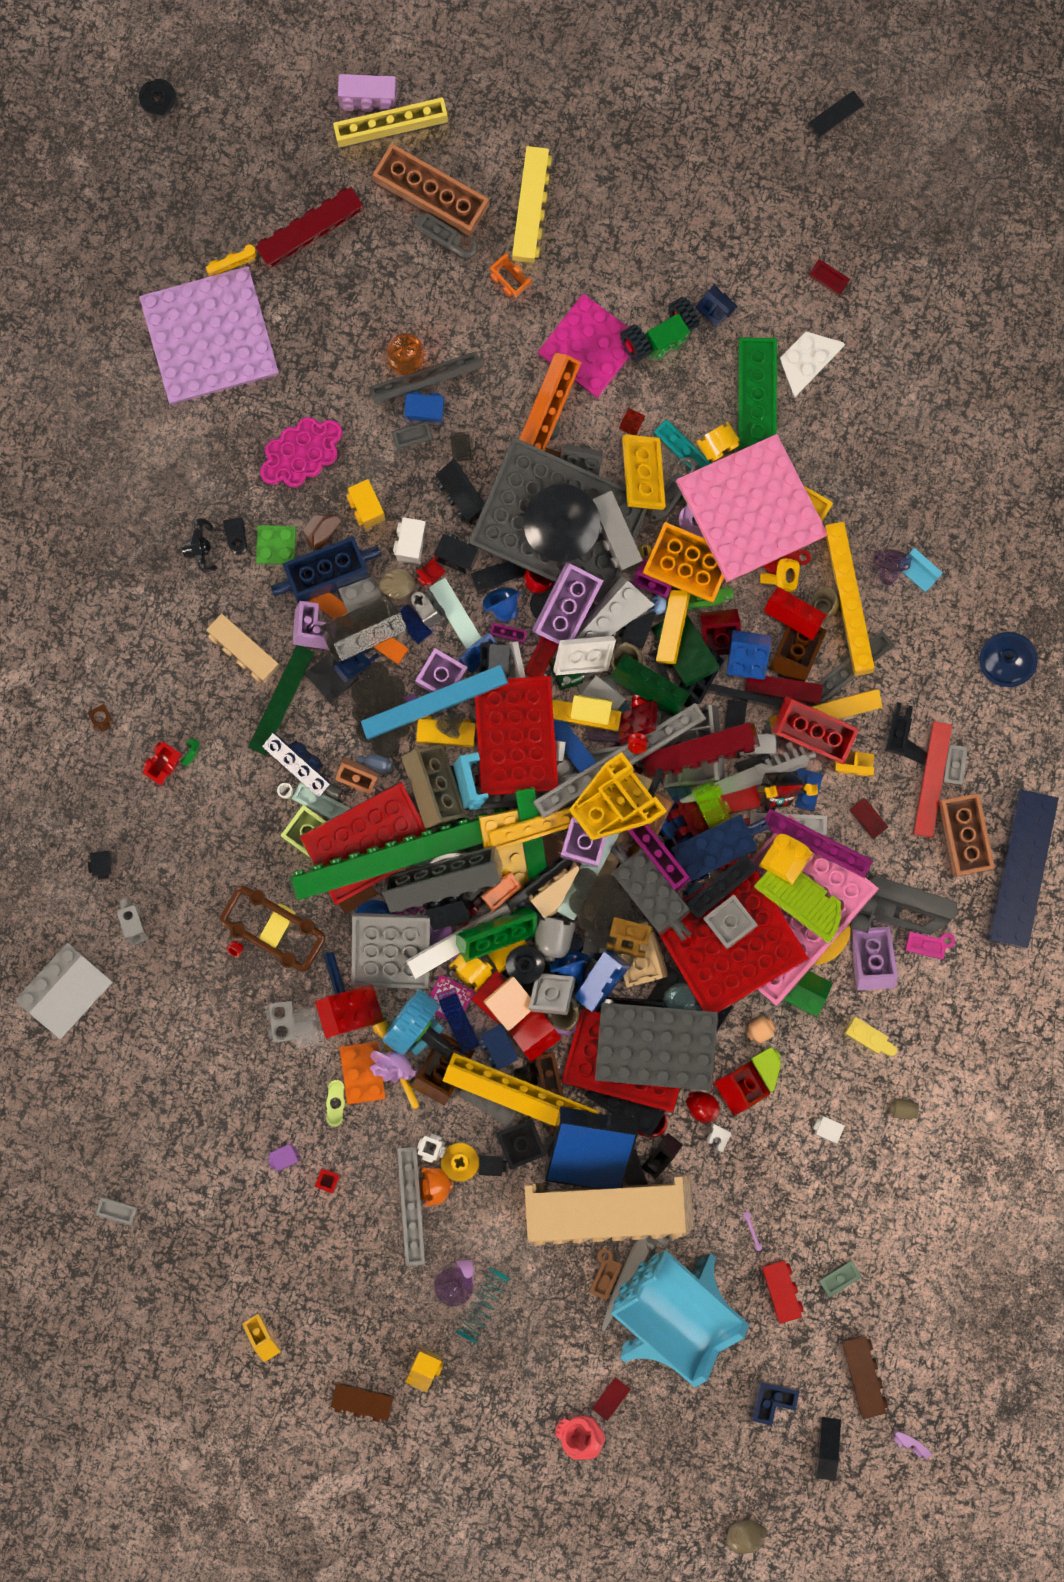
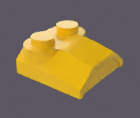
(786, 858)

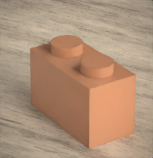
(356, 775)

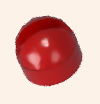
(235, 949)

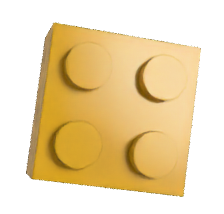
(365, 502)

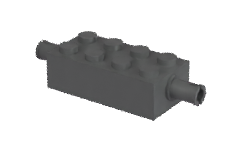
(651, 892)

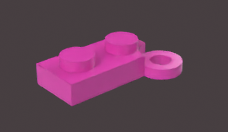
(928, 945)

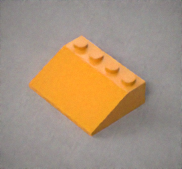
(684, 563)

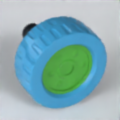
(414, 1024)

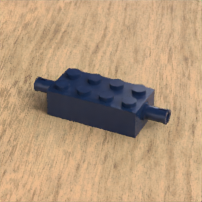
(325, 570)
(718, 846)

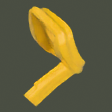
(780, 577)

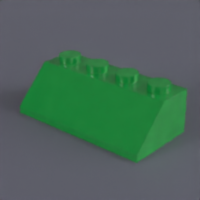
(496, 934)
(809, 994)

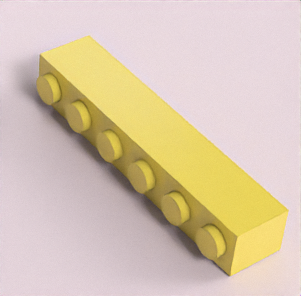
(390, 122)
(530, 204)

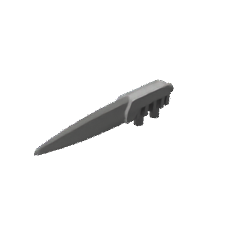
(753, 776)
(637, 1255)

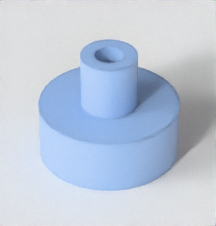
(660, 605)

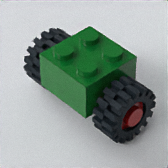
(663, 337)

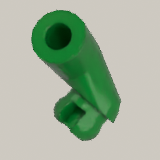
(192, 752)

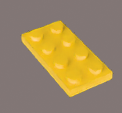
(643, 472)
(513, 856)

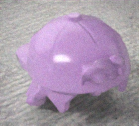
(392, 1066)

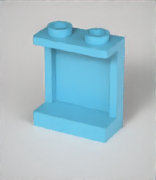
(464, 777)

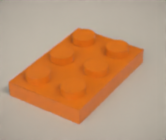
(358, 1078)

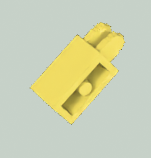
(869, 1037)

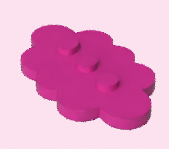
(301, 452)

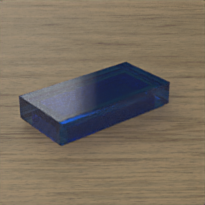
(416, 628)

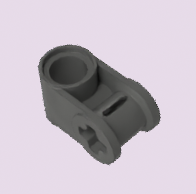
(428, 608)

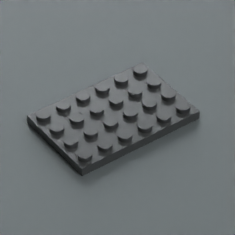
(656, 1046)

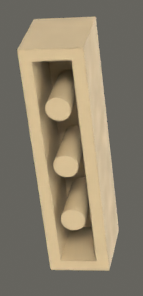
(243, 648)

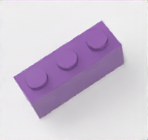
(284, 1157)

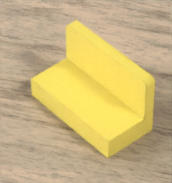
(591, 709)

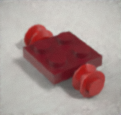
(638, 723)

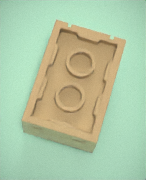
(649, 968)

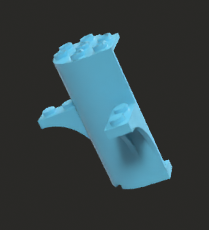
(677, 1316)

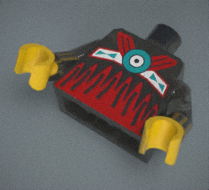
(781, 789)

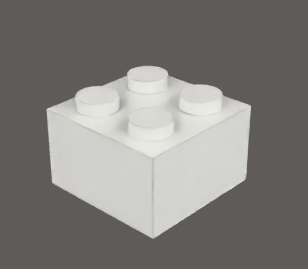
(411, 540)

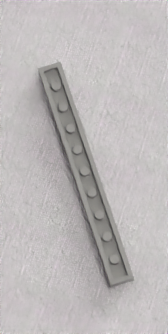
(663, 735)

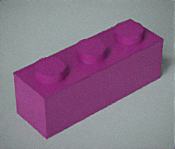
(508, 633)

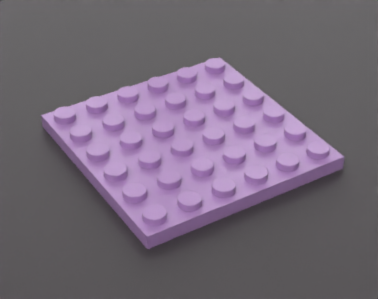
(209, 335)

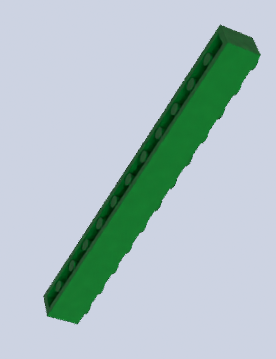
(388, 858)

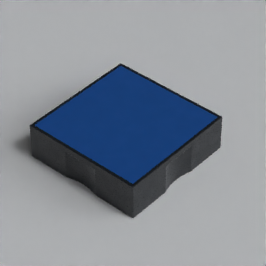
(590, 1149)

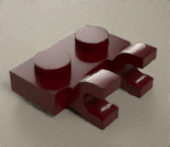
(692, 818)

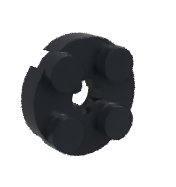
(160, 108)

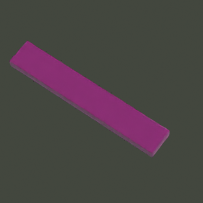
(819, 843)

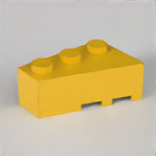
(424, 1369)

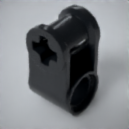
(235, 533)

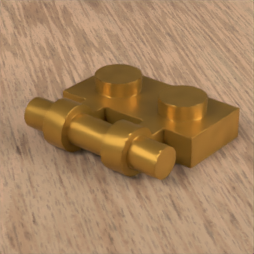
(629, 931)

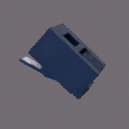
(716, 306)

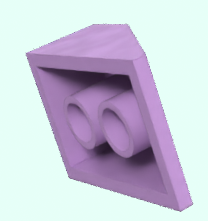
(874, 959)

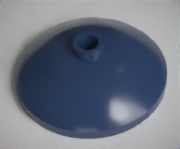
(1008, 670)

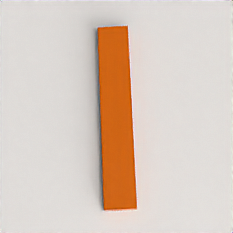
(335, 608)

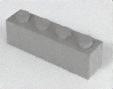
(616, 533)

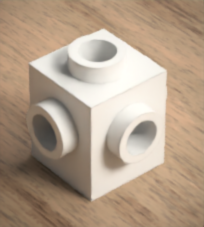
(424, 1148)

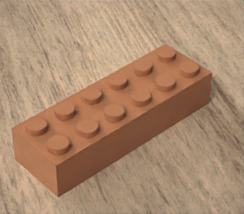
(430, 190)

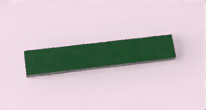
(281, 698)

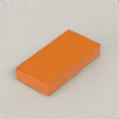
(500, 893)

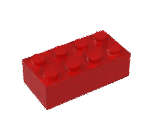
(814, 730)

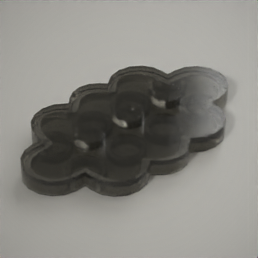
(376, 695)
(597, 903)

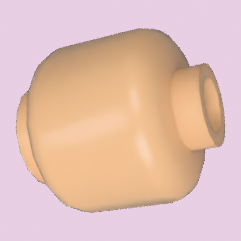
(761, 1029)

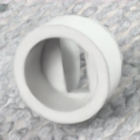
(283, 788)

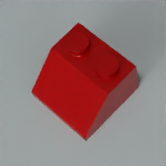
(742, 1088)

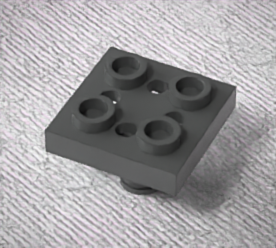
(584, 457)

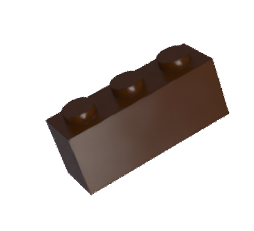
(362, 1402)

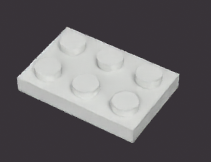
(584, 655)

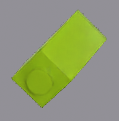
(768, 1066)

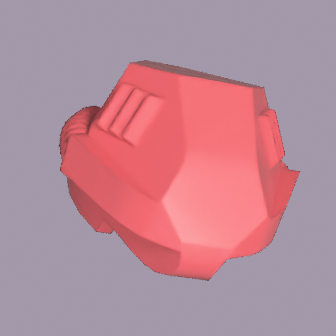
(580, 1437)

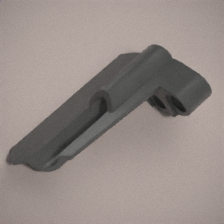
(894, 898)

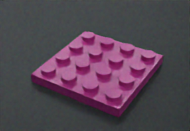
(592, 338)

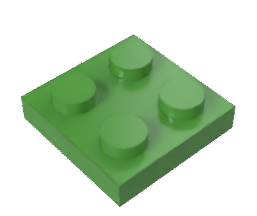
(275, 544)

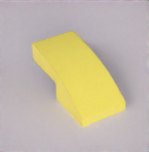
(275, 928)

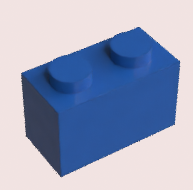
(424, 407)

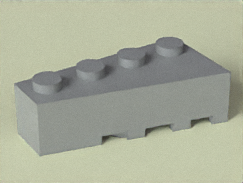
(614, 610)

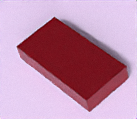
(829, 277)
(868, 818)
(611, 1398)

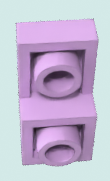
(907, 1441)

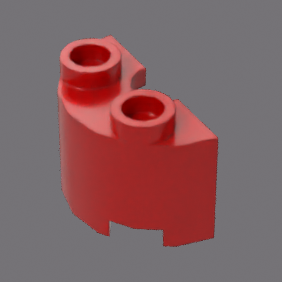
(162, 763)

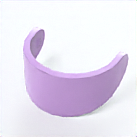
(466, 1268)

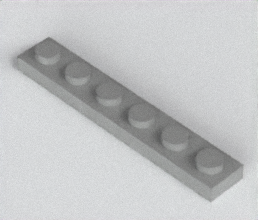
(411, 1206)

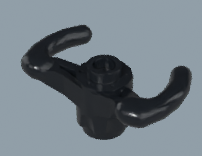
(199, 546)

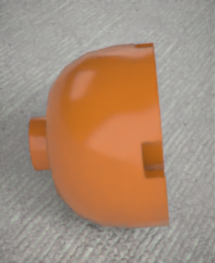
(434, 1186)

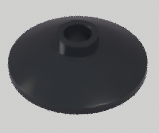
(528, 973)

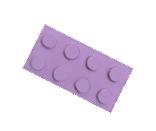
(567, 604)

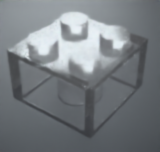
(307, 1028)

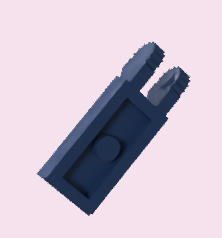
(354, 665)

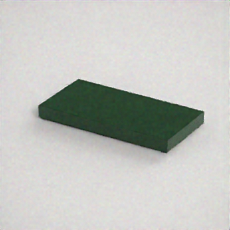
(693, 657)

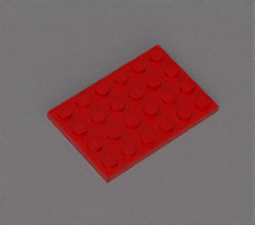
(517, 737)
(369, 824)
(581, 1070)

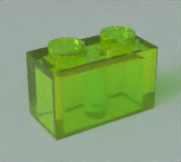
(711, 804)

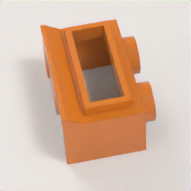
(516, 273)

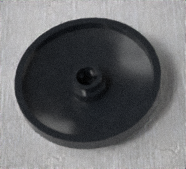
(561, 522)

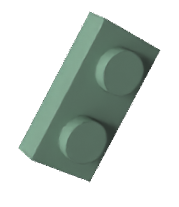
(840, 1278)

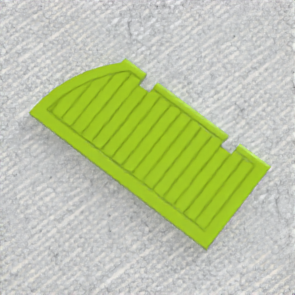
(804, 902)

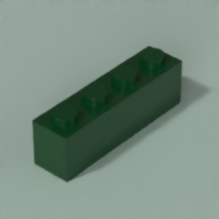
(649, 685)

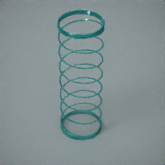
(499, 1274)

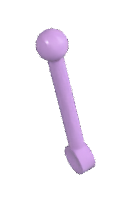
(747, 1216)

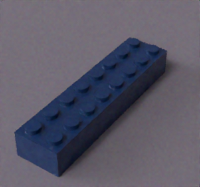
(1023, 869)

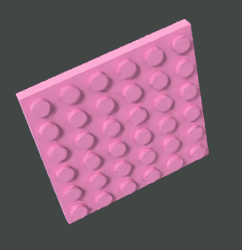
(751, 508)

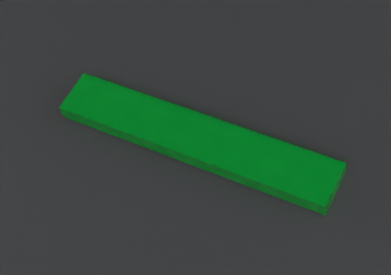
(533, 848)

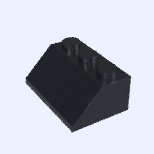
(460, 492)

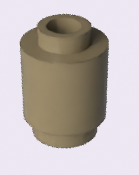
(904, 1109)

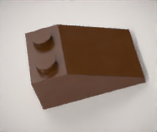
(796, 654)
(431, 1075)

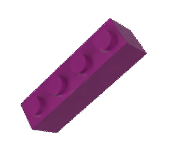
(660, 856)

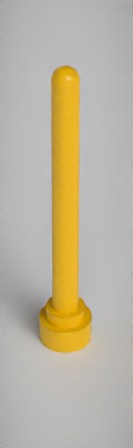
(380, 1029)

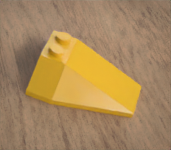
(615, 801)

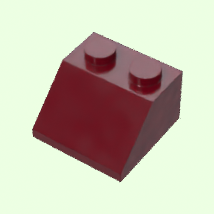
(718, 628)

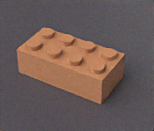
(966, 835)

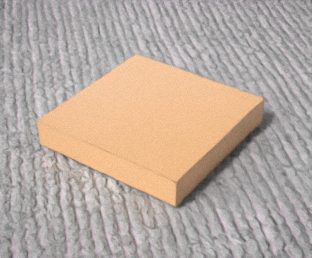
(509, 1003)

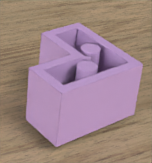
(306, 626)

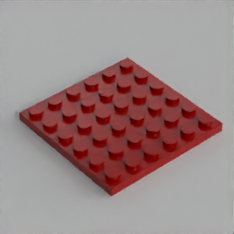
(726, 976)

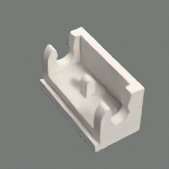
(720, 1135)

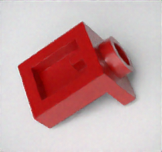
(430, 573)

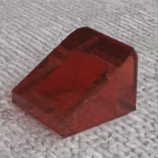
(632, 422)

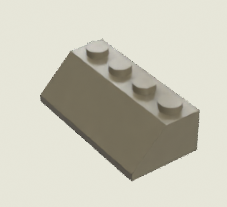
(433, 786)

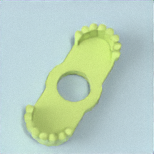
(335, 1090)

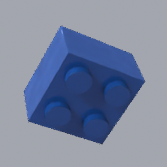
(749, 654)

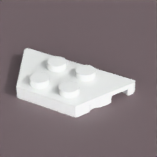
(807, 359)

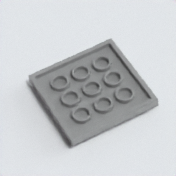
(383, 945)

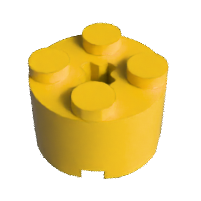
(717, 441)
(473, 972)

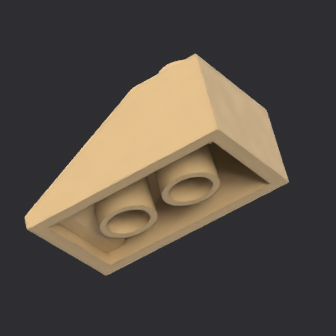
(551, 895)

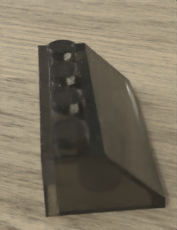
(362, 628)

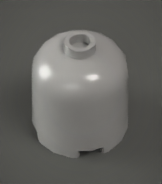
(553, 937)

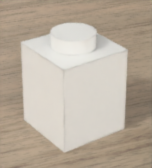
(828, 1129)

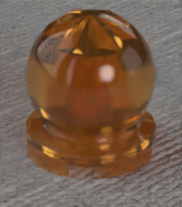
(405, 353)

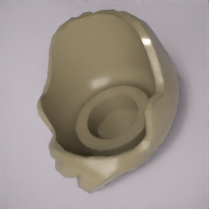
(825, 601)

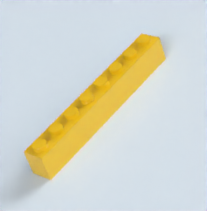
(849, 599)
(507, 1090)

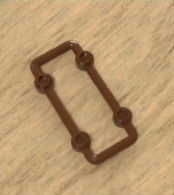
(306, 927)

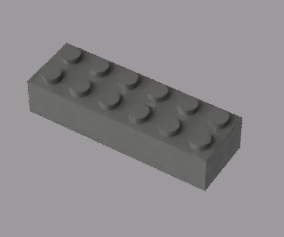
(443, 879)

